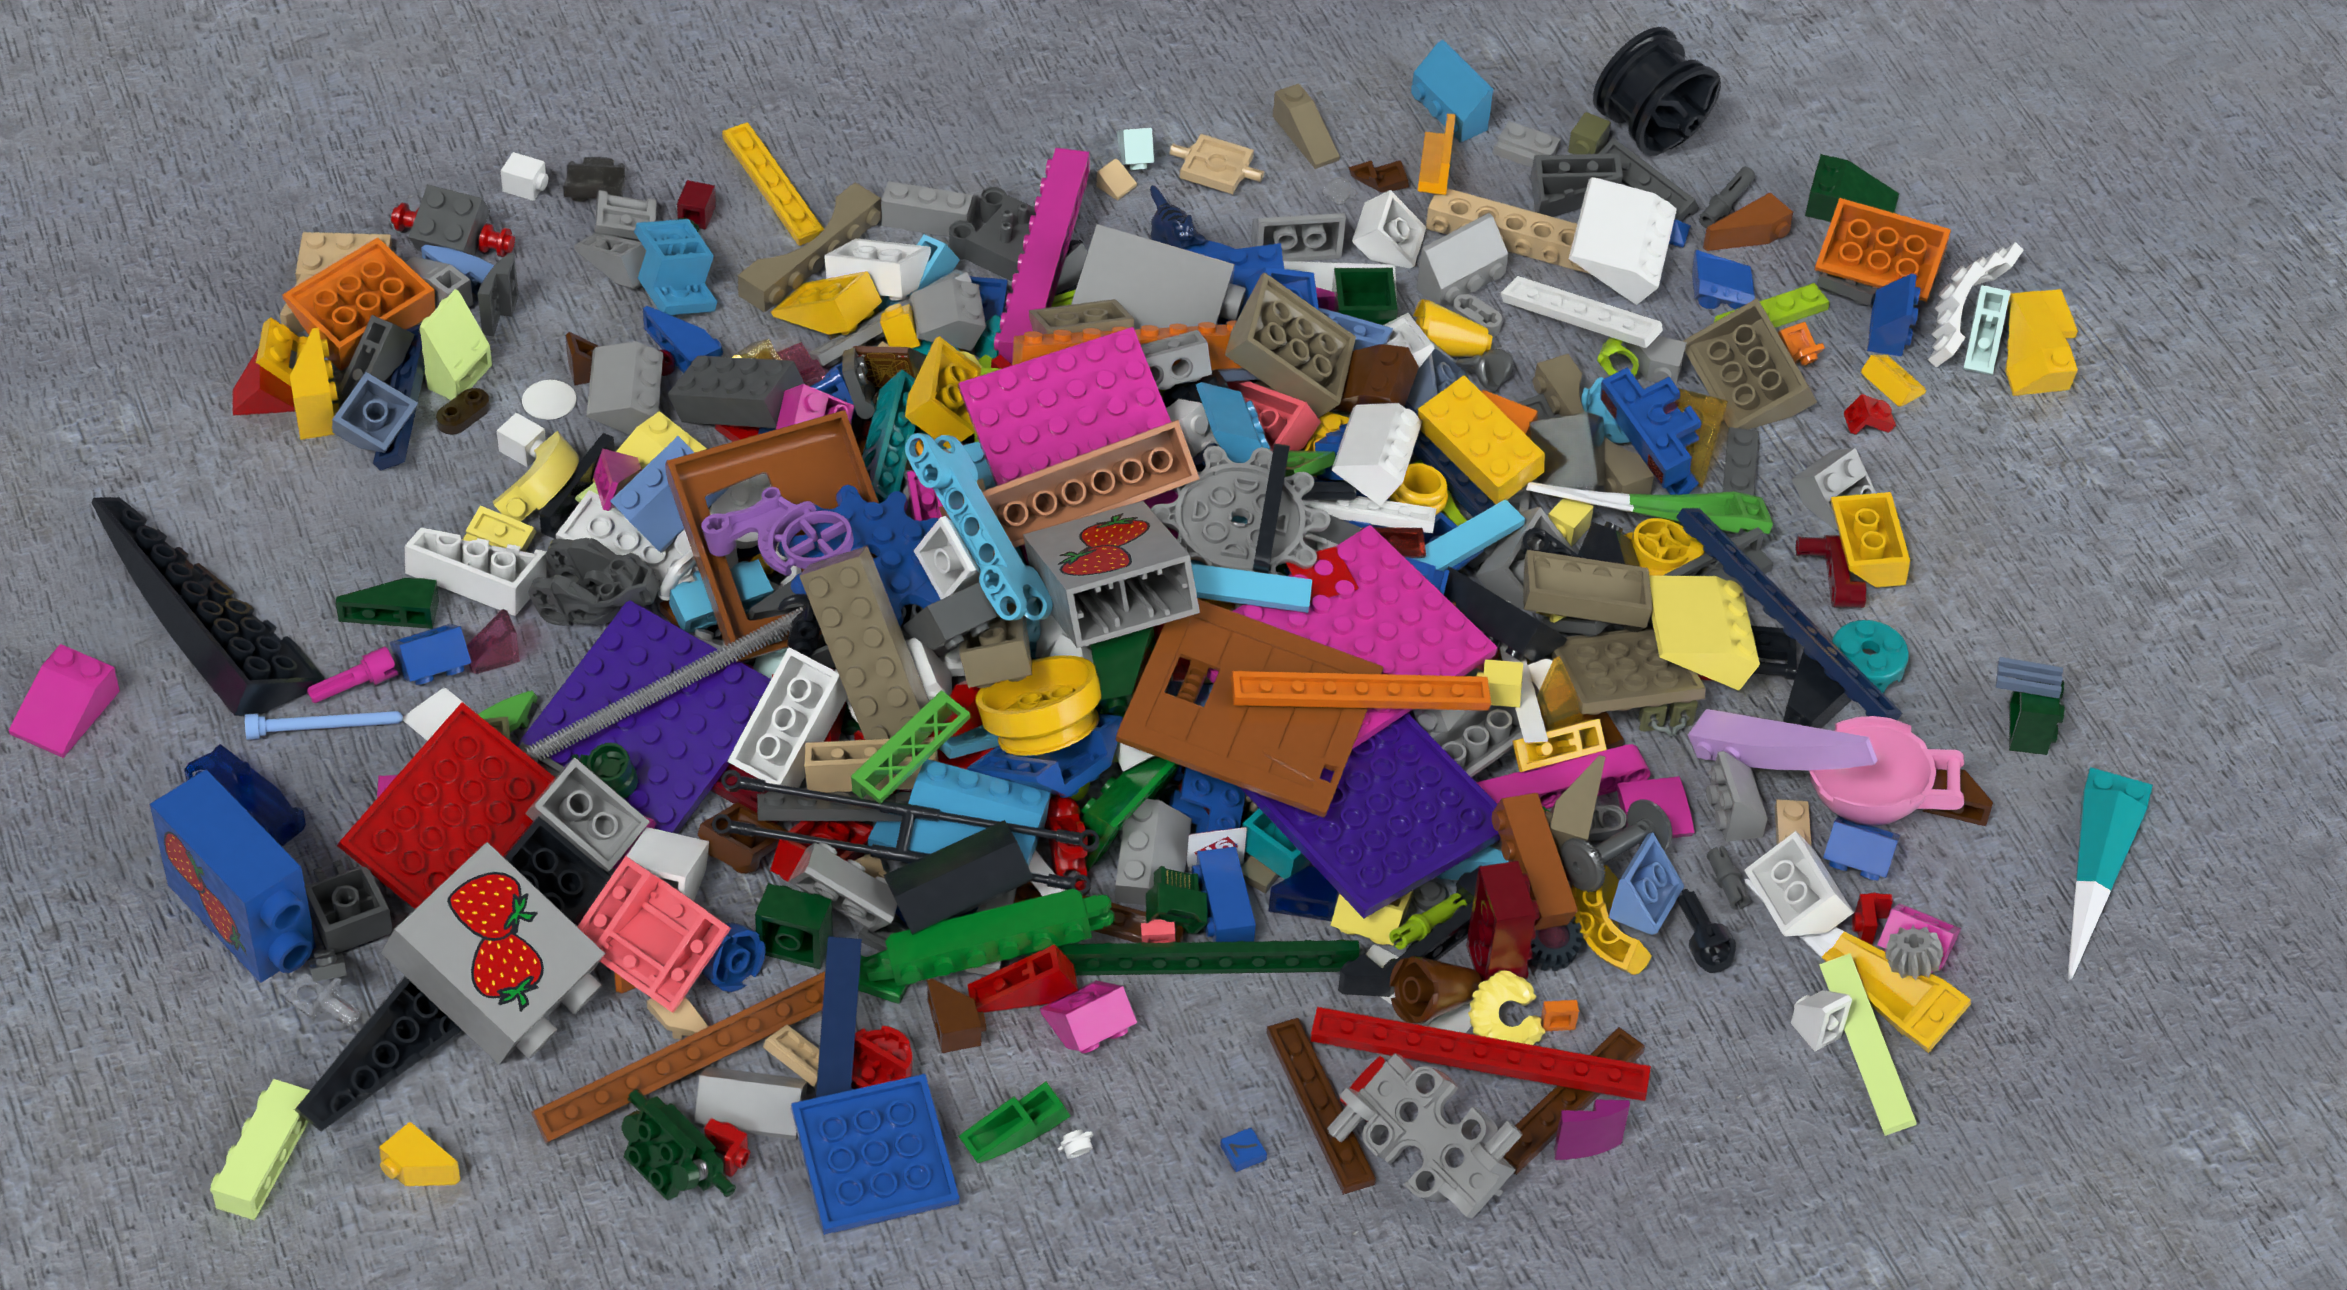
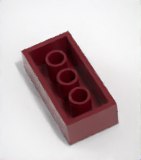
(1502, 921)

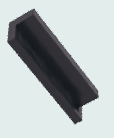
(564, 502)

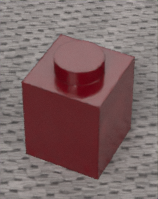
(697, 203)

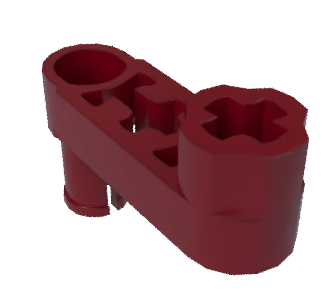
(1842, 590)

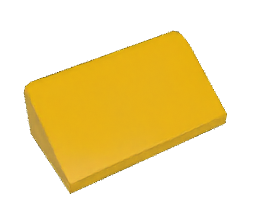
(1892, 379)

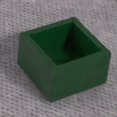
(1365, 294)
(2034, 721)

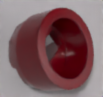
(667, 368)

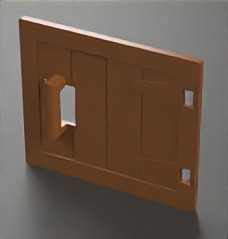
(1253, 747)

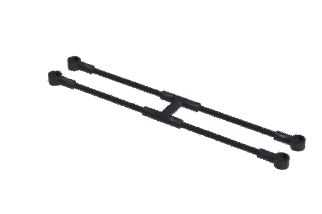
(908, 813)

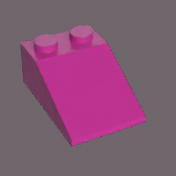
(64, 700)

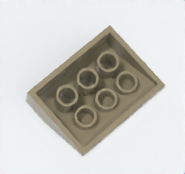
(1292, 346)
(1749, 368)

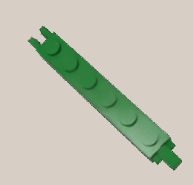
(989, 937)

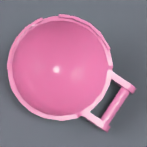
(1897, 781)

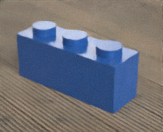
(1227, 896)

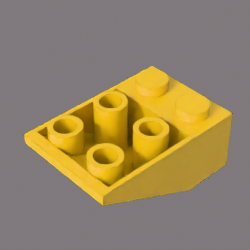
(312, 390)

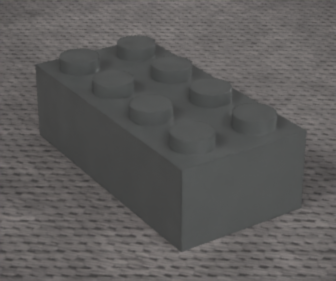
(734, 390)

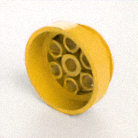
(1044, 708)

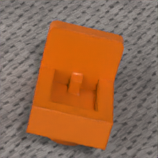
(1800, 344)

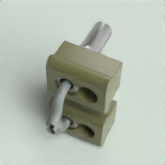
(1680, 716)

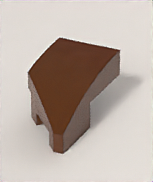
(1381, 178)

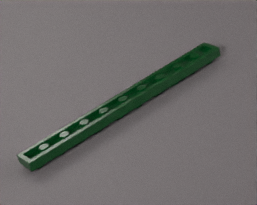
(1210, 957)

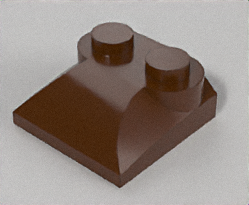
(736, 850)

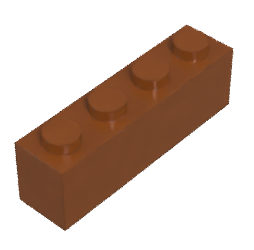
(1530, 842)

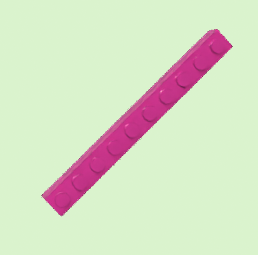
(1045, 246)

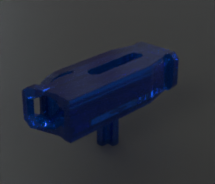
(253, 792)

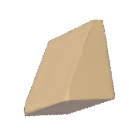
(1115, 179)

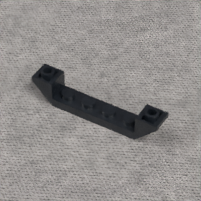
(1369, 979)

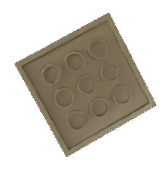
(1625, 672)

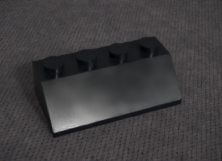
(1501, 619)

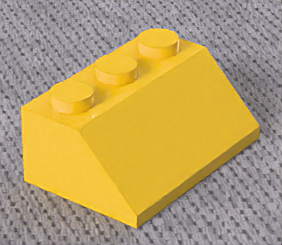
(1872, 538)

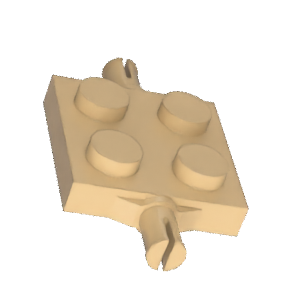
(1216, 163)

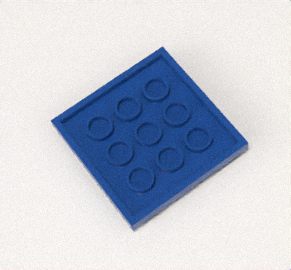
(874, 1154)

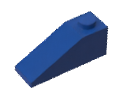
(679, 337)

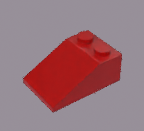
(790, 852)

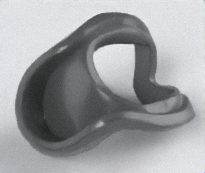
(1491, 369)

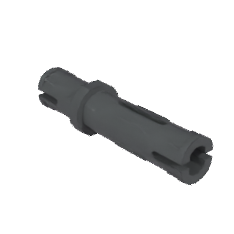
(1722, 203)

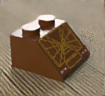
(886, 362)

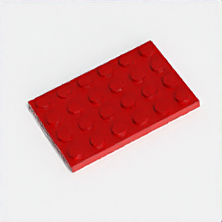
(445, 805)

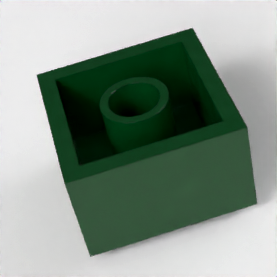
(794, 925)

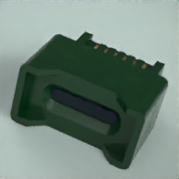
(1177, 900)

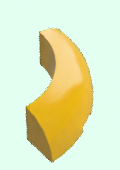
(1604, 933)

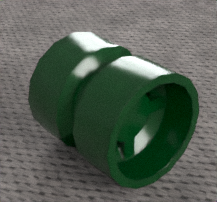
(614, 768)

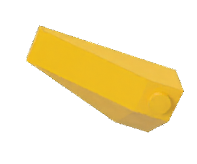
(2037, 349)

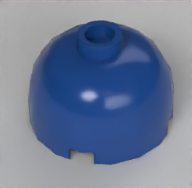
(736, 958)

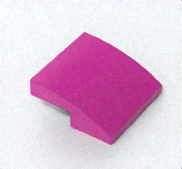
(1664, 792)

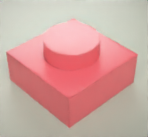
(1158, 931)

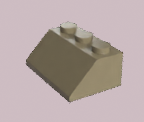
(1076, 317)

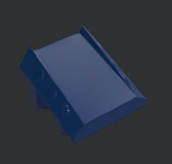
(1721, 281)

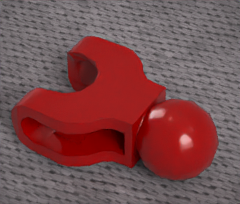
(1066, 815)

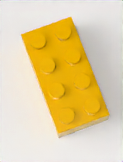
(1481, 440)

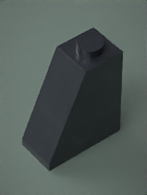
(1814, 696)

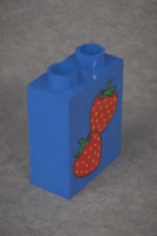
(234, 876)

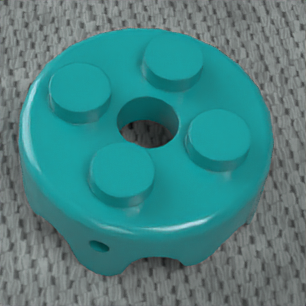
(1890, 646)

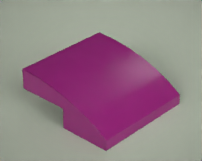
(1591, 1132)

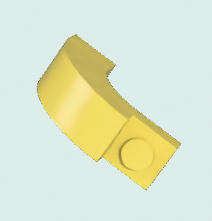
(545, 478)

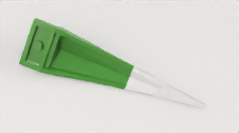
(1726, 509)

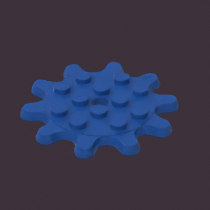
(889, 536)

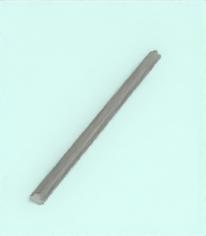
(662, 687)

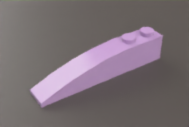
(1777, 743)

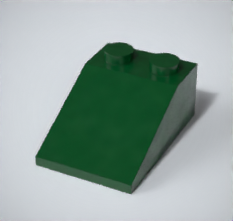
(1843, 179)

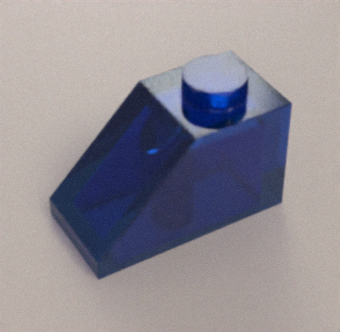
(1304, 895)

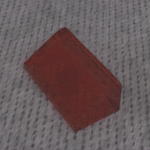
(1406, 541)

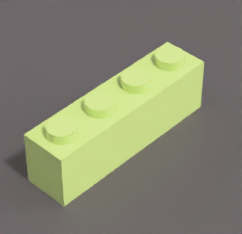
(261, 1151)

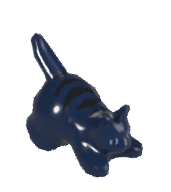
(1172, 224)

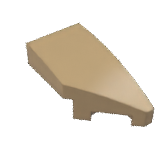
(682, 1022)

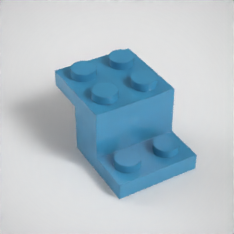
(675, 267)

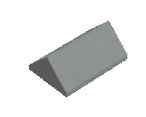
(749, 1101)

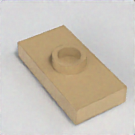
(795, 1053)

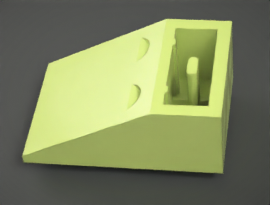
(453, 348)

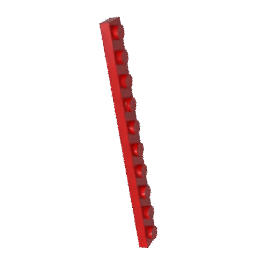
(1481, 1053)

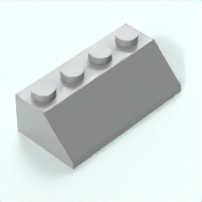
(1480, 737)

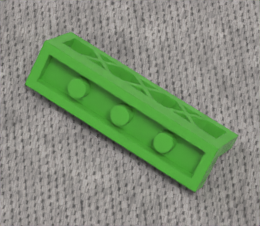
(907, 741)

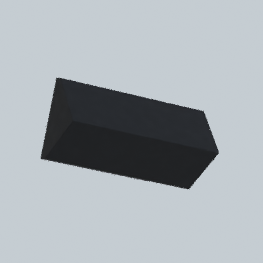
(959, 877)

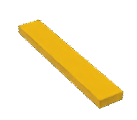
(772, 183)

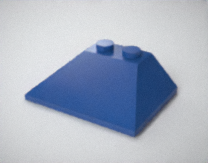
(1061, 770)

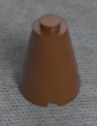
(1430, 988)

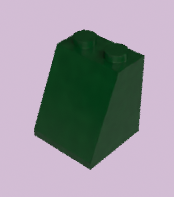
(1120, 668)

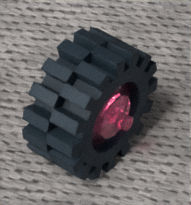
(1556, 946)

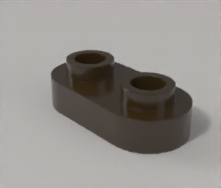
(466, 410)

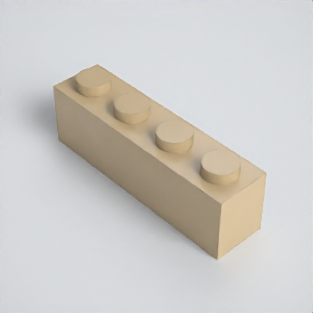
(832, 763)

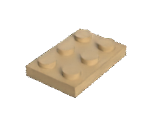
(324, 249)

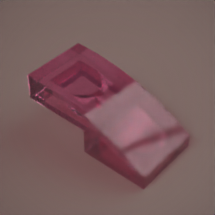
(809, 369)

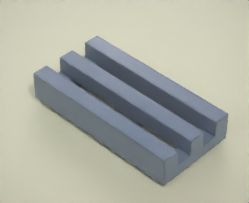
(2030, 675)

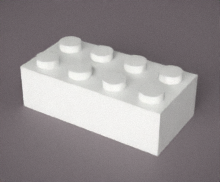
(793, 711)

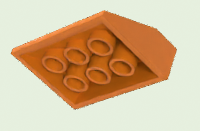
(1882, 247)
(352, 290)

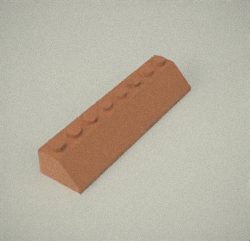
(1093, 482)

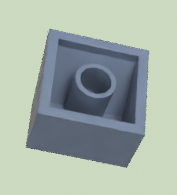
(372, 414)

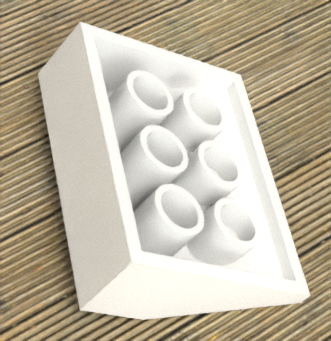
(1623, 237)

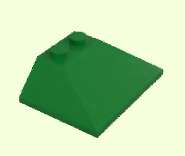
(1121, 800)

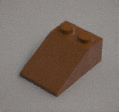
(1378, 376)

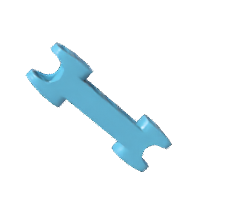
(1001, 575)

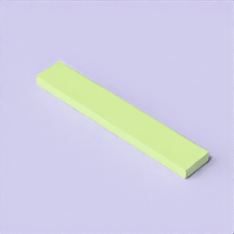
(1869, 1047)

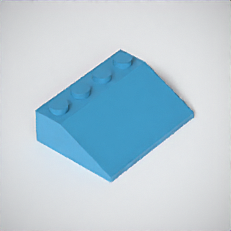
(977, 796)

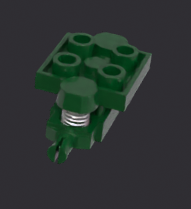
(670, 1149)

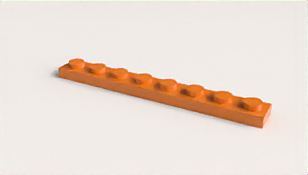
(1360, 690)

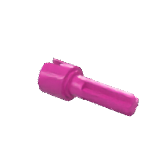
(374, 667)

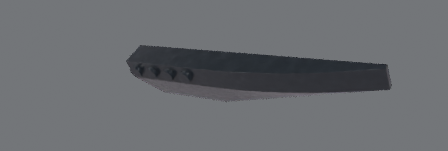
(408, 1022)

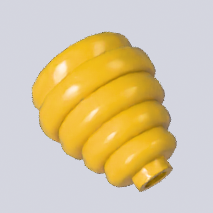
(1422, 487)

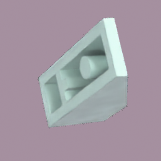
(1986, 330)

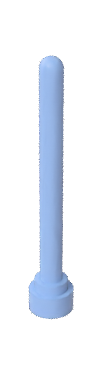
(258, 726)

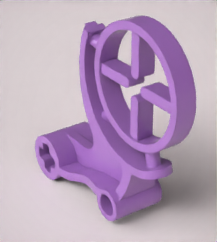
(776, 522)

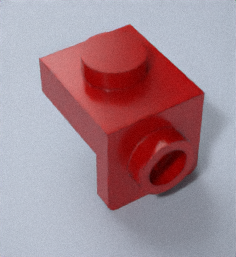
(1869, 412)
(1868, 910)
(728, 1142)

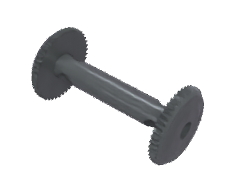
(1586, 863)

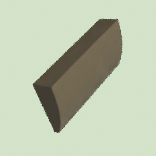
(1586, 589)

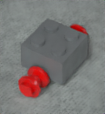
(452, 222)

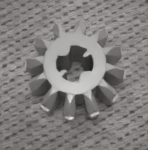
(1914, 952)

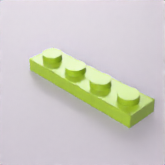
(1792, 305)

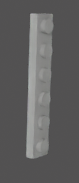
(830, 352)

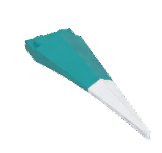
(2108, 824)

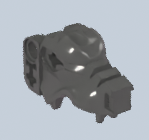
(599, 585)

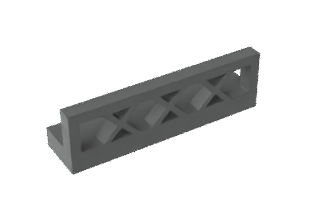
(1709, 566)

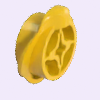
(1663, 546)

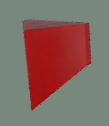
(261, 392)

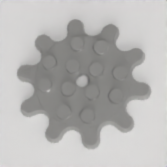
(1231, 489)

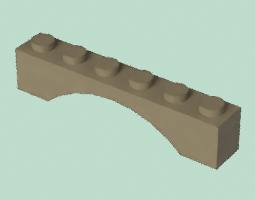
(773, 278)
(1560, 383)

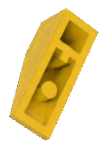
(1562, 744)

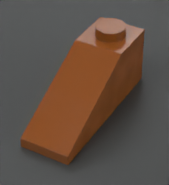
(1751, 225)

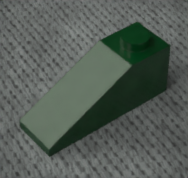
(394, 603)

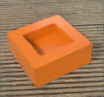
(1559, 1015)

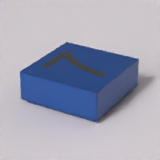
(1243, 1149)

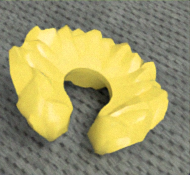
(1486, 1003)

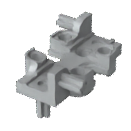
(1383, 1106)

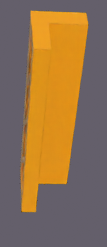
(1436, 159)

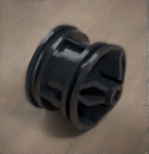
(1656, 91)

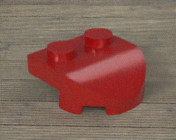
(880, 1057)

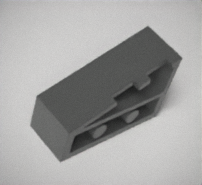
(1562, 180)

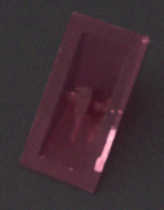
(494, 645)

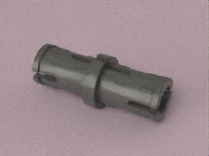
(1728, 878)

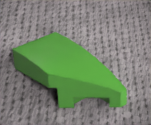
(515, 708)

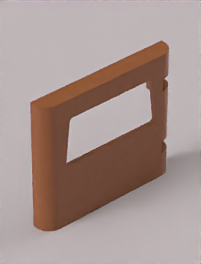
(801, 460)

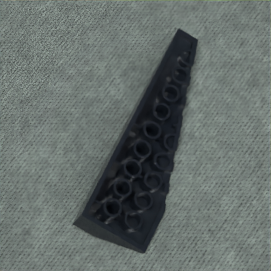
(217, 633)

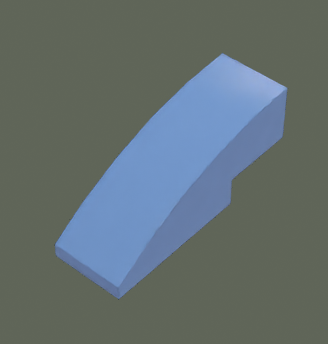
(467, 264)

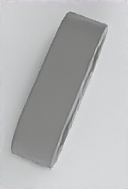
(1479, 312)

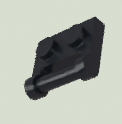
(1775, 644)

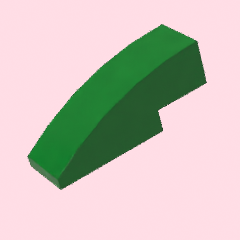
(1015, 1124)

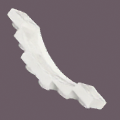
(1954, 296)

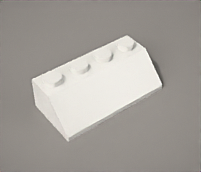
(1377, 448)

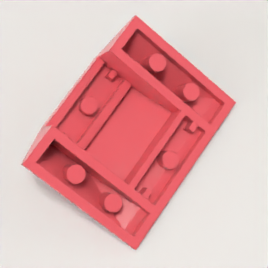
(652, 933)

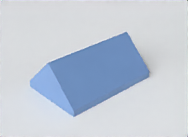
(1646, 889)

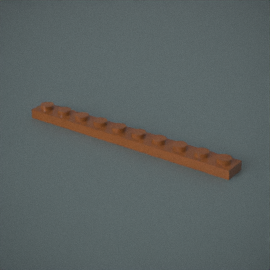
(680, 1058)

